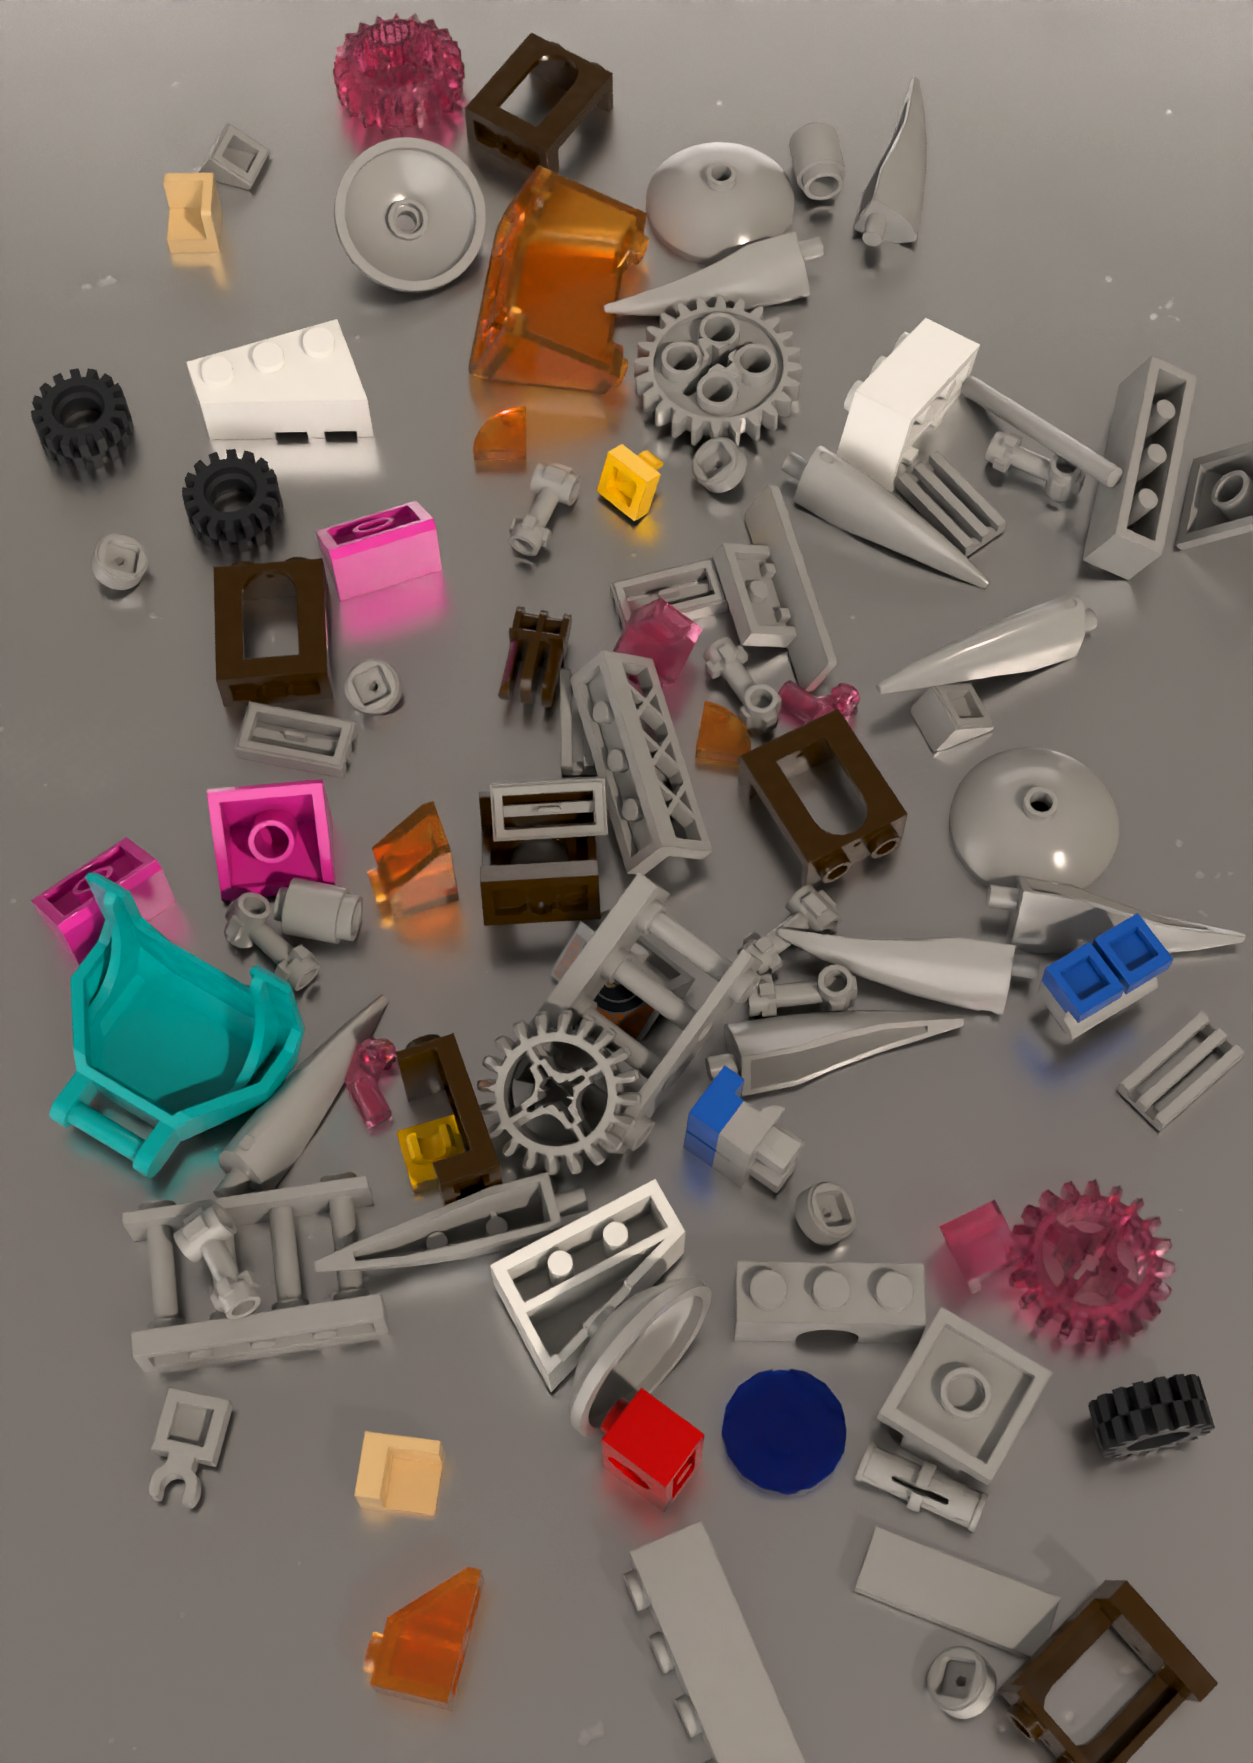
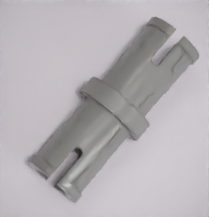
(921, 1486)

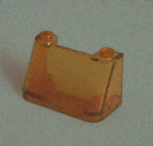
(546, 287)

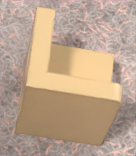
(193, 213)
(400, 1474)

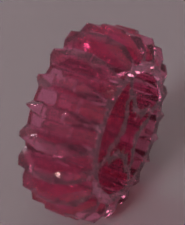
(401, 87)
(1107, 1279)

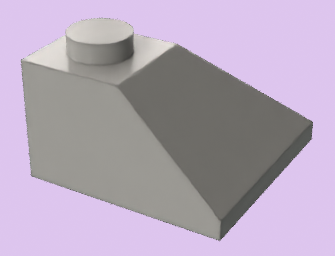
(1218, 497)

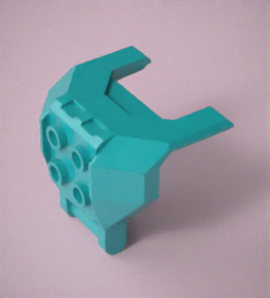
(169, 1036)

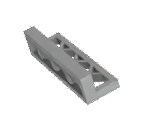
(628, 757)

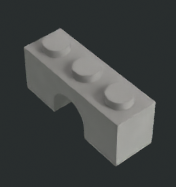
(868, 1299)

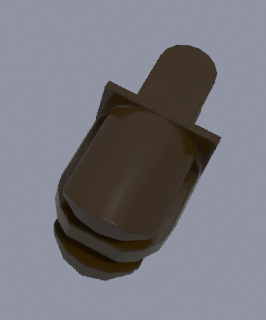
(536, 651)

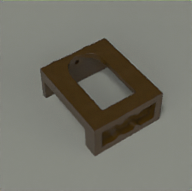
(518, 140)
(275, 677)
(823, 854)
(538, 889)
(437, 1065)
(1175, 1678)

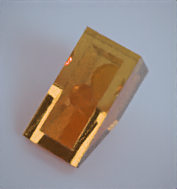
(414, 865)
(427, 1643)

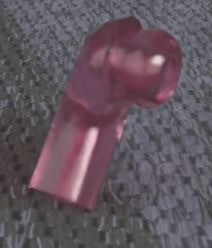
(809, 707)
(363, 1077)

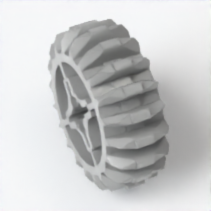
(573, 1117)

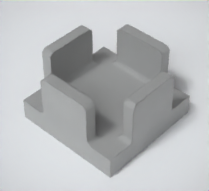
(963, 1398)

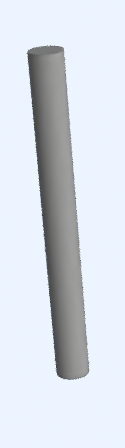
(1042, 432)

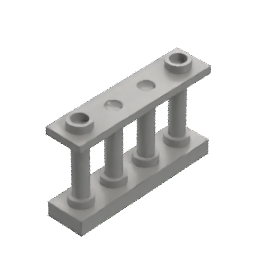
(608, 959)
(292, 1319)

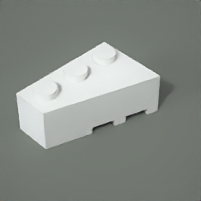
(282, 386)
(903, 398)
(581, 1269)

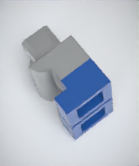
(1103, 976)
(738, 1137)

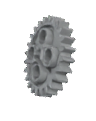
(687, 369)

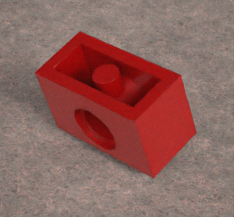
(650, 1447)

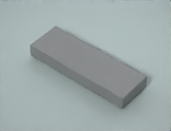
(956, 1594)

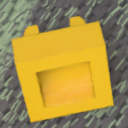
(630, 480)
(427, 1144)

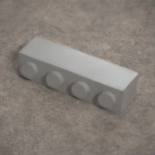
(1148, 445)
(710, 1650)

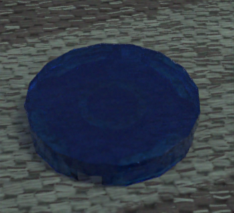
(784, 1432)

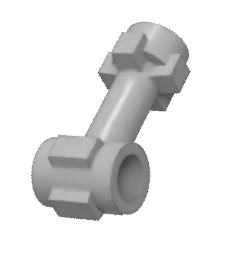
(1061, 476)
(553, 485)
(759, 701)
(810, 913)
(249, 927)
(831, 992)
(205, 1238)

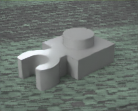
(188, 1435)

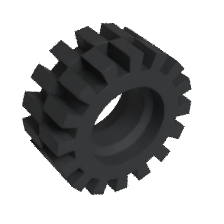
(75, 396)
(229, 476)
(1151, 1415)

